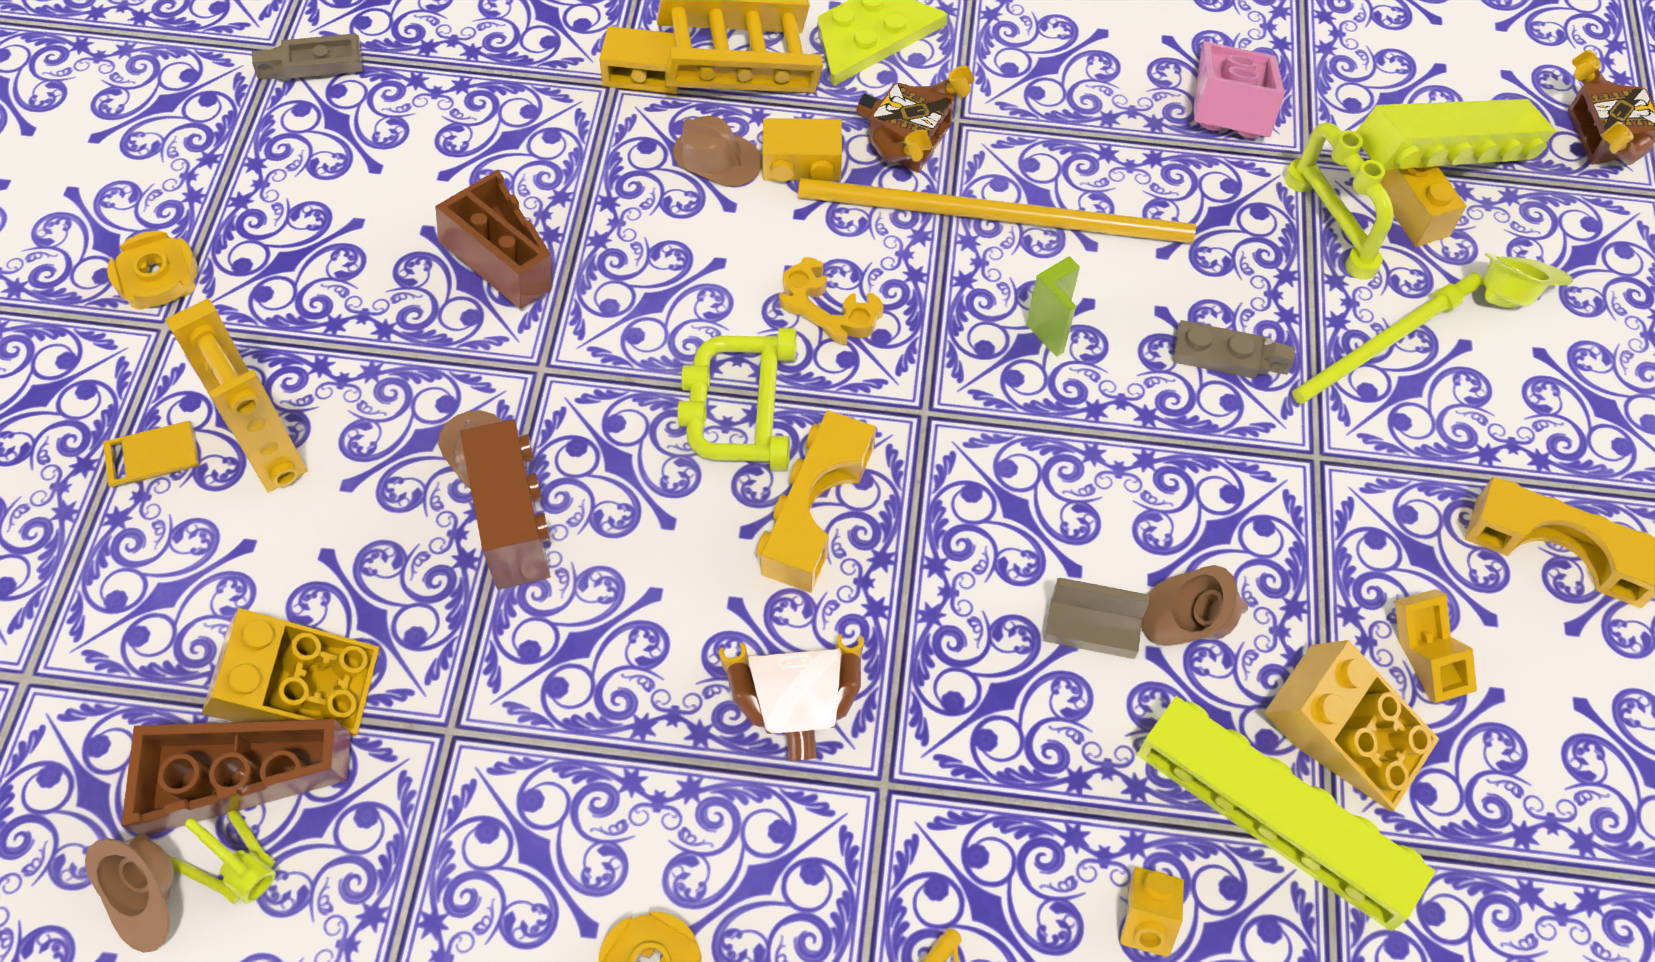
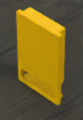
(153, 453)

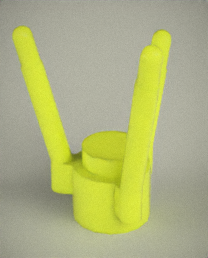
(244, 873)

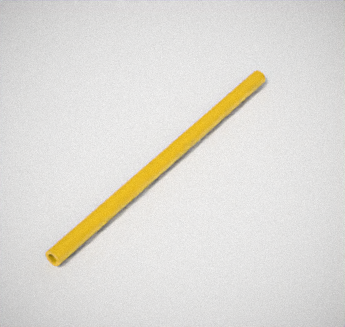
(997, 210)

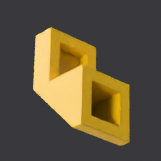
(1437, 658)

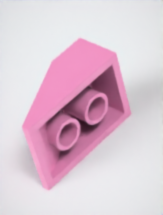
(1237, 90)

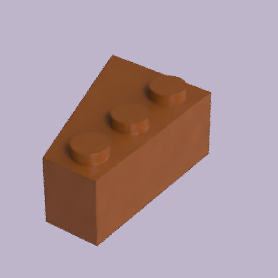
(495, 239)
(505, 503)

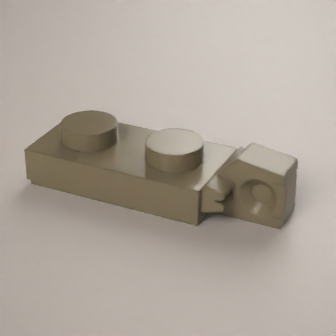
(310, 57)
(1230, 351)

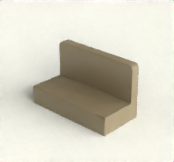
(1096, 618)

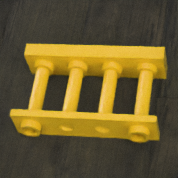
(735, 68)
(237, 394)

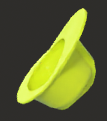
(1519, 280)

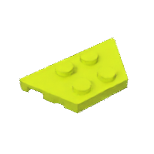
(871, 30)

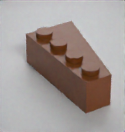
(226, 768)

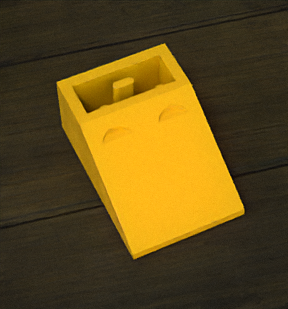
(289, 673)
(1352, 722)

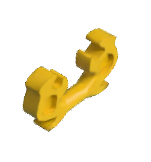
(857, 318)

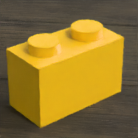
(636, 59)
(802, 149)
(1423, 203)

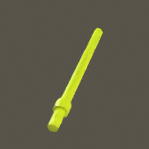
(1443, 300)

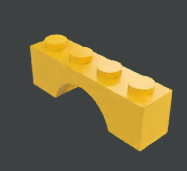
(835, 457)
(1615, 555)

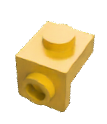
(1153, 912)

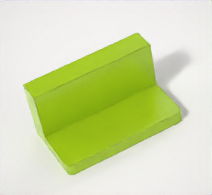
(1052, 304)

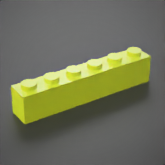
(1454, 133)
(1287, 813)

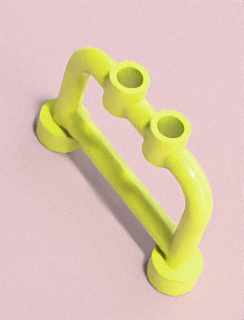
(1305, 175)
(697, 381)

